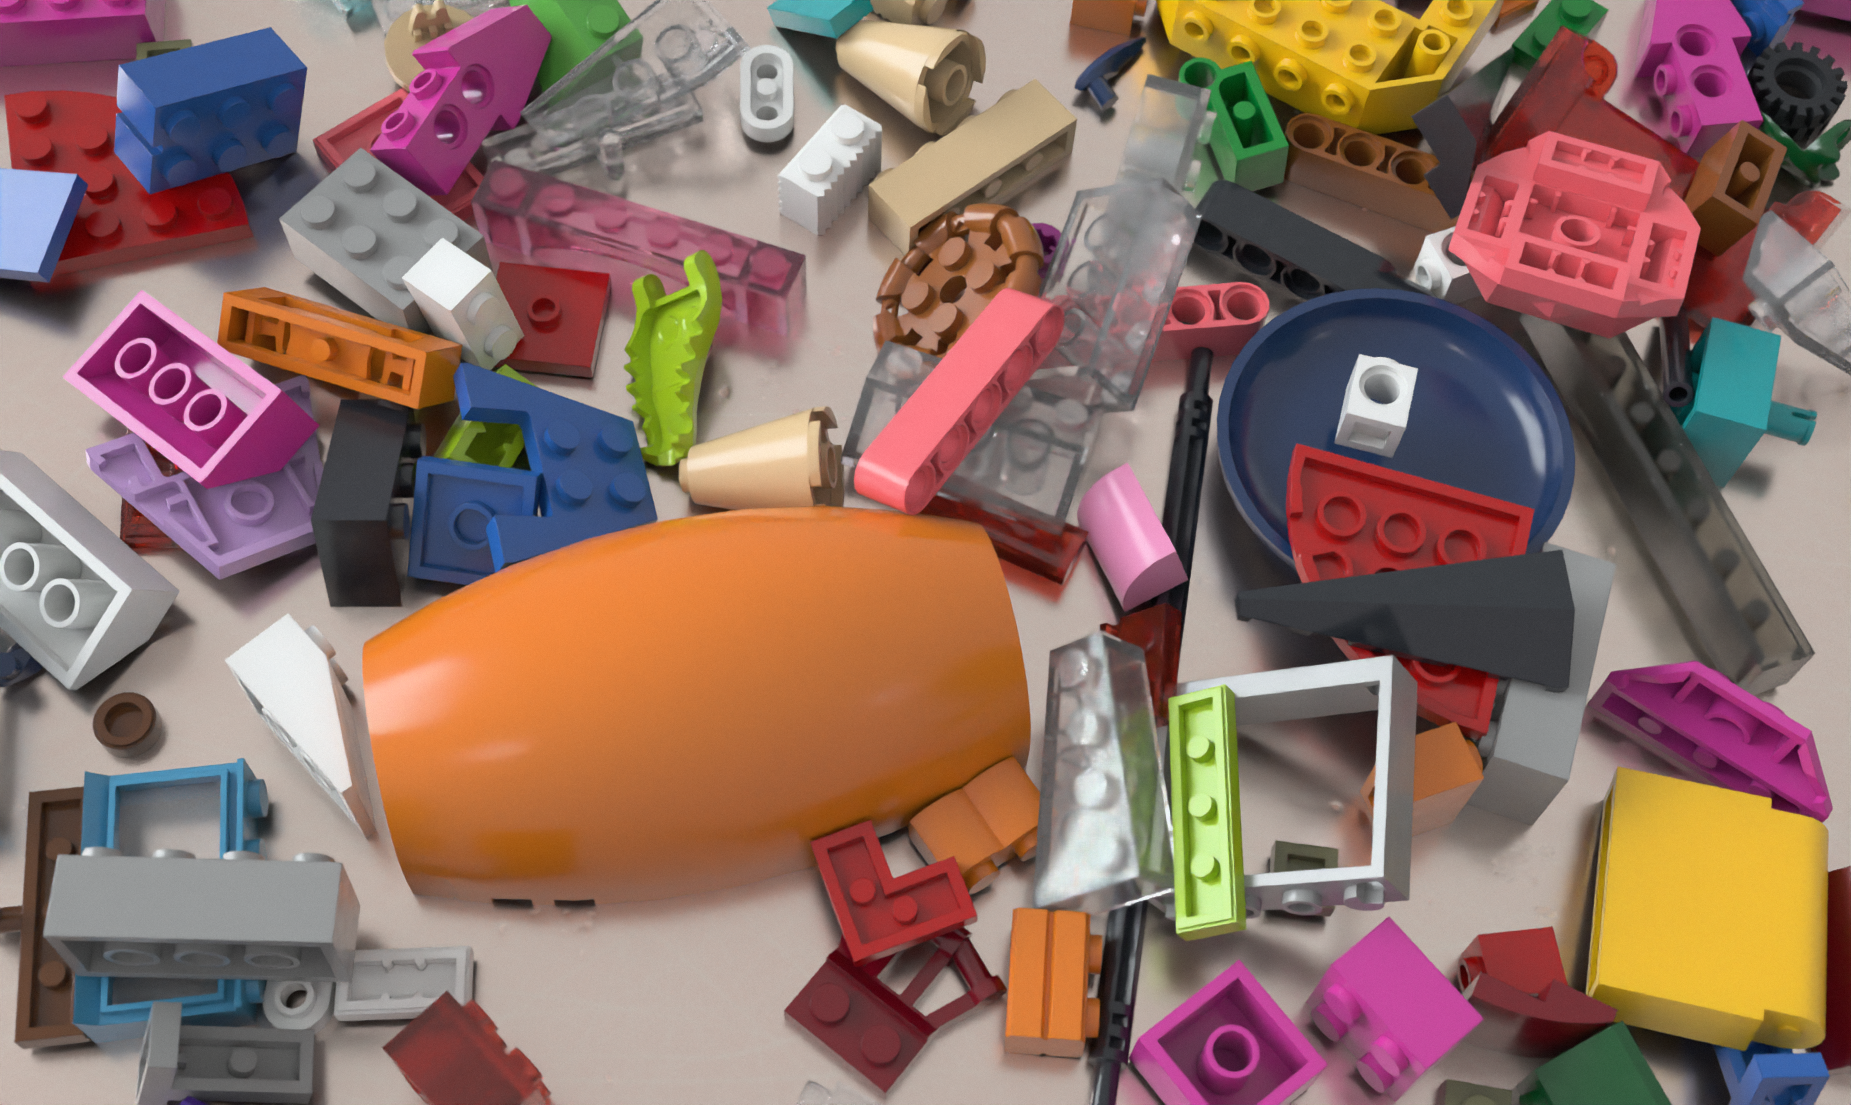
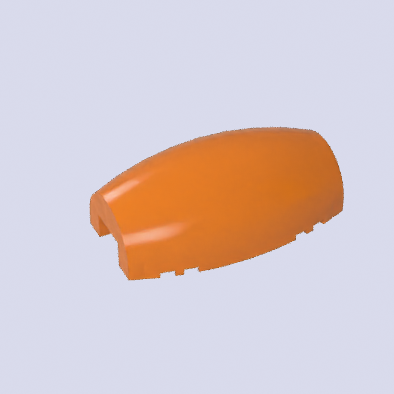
(692, 702)

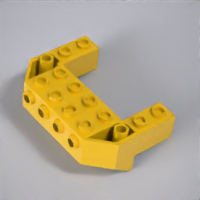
(1338, 56)

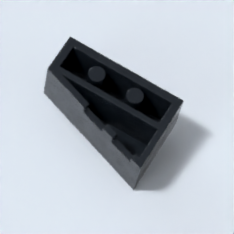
(368, 502)

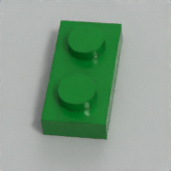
(1578, 15)

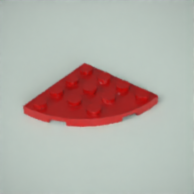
(117, 215)
(1375, 520)

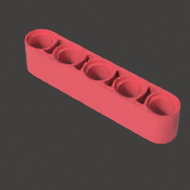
(1213, 318)
(959, 401)

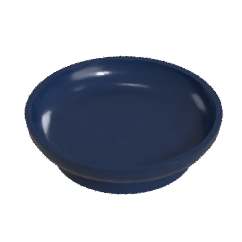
(1474, 422)

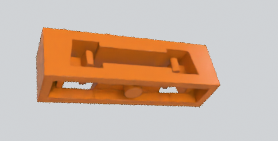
(339, 347)

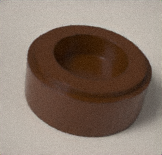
(127, 724)

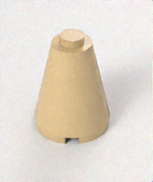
(916, 69)
(769, 465)

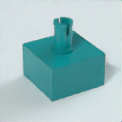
(1733, 398)

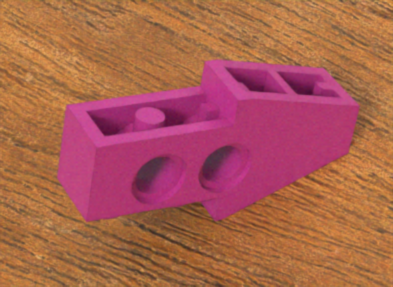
(1697, 68)
(470, 86)

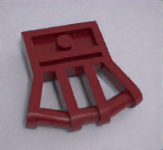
(873, 1026)

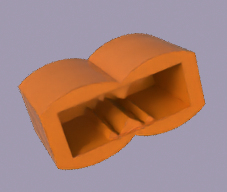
(981, 824)

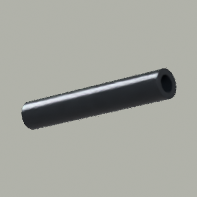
(1676, 359)

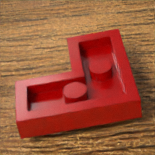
(886, 912)

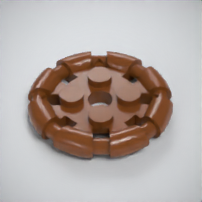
(997, 247)

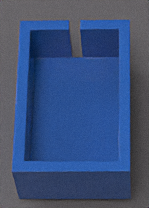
(209, 109)

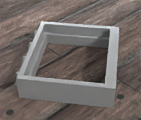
(1318, 692)

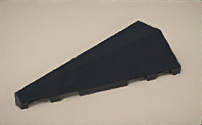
(1481, 614)

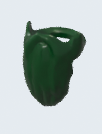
(1818, 159)

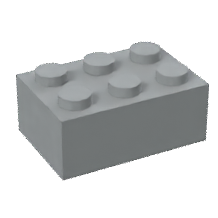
(368, 230)

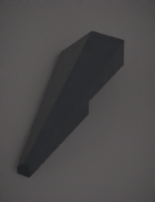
(1459, 129)

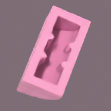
(1129, 539)

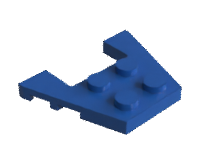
(586, 458)

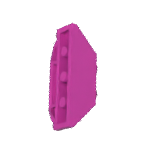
(1719, 733)

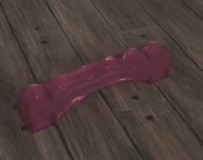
(537, 211)

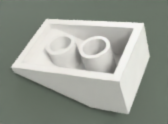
(302, 700)

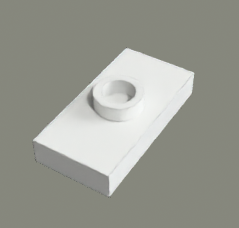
(403, 982)

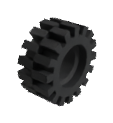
(1806, 74)

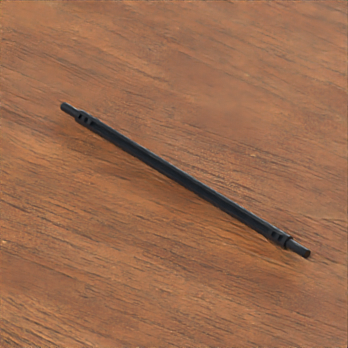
(1127, 924)

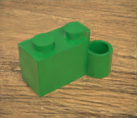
(1246, 130)

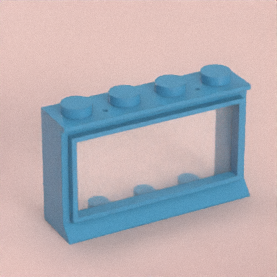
(187, 810)

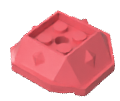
(1577, 235)

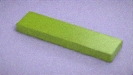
(1206, 814)

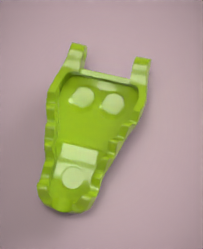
(670, 355)

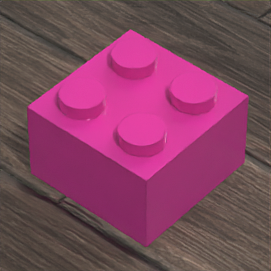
(1391, 1010)
(1227, 1048)

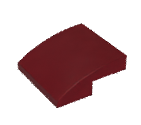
(1531, 1025)

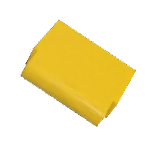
(1710, 914)

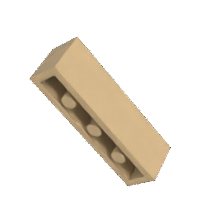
(973, 163)

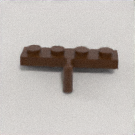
(44, 977)

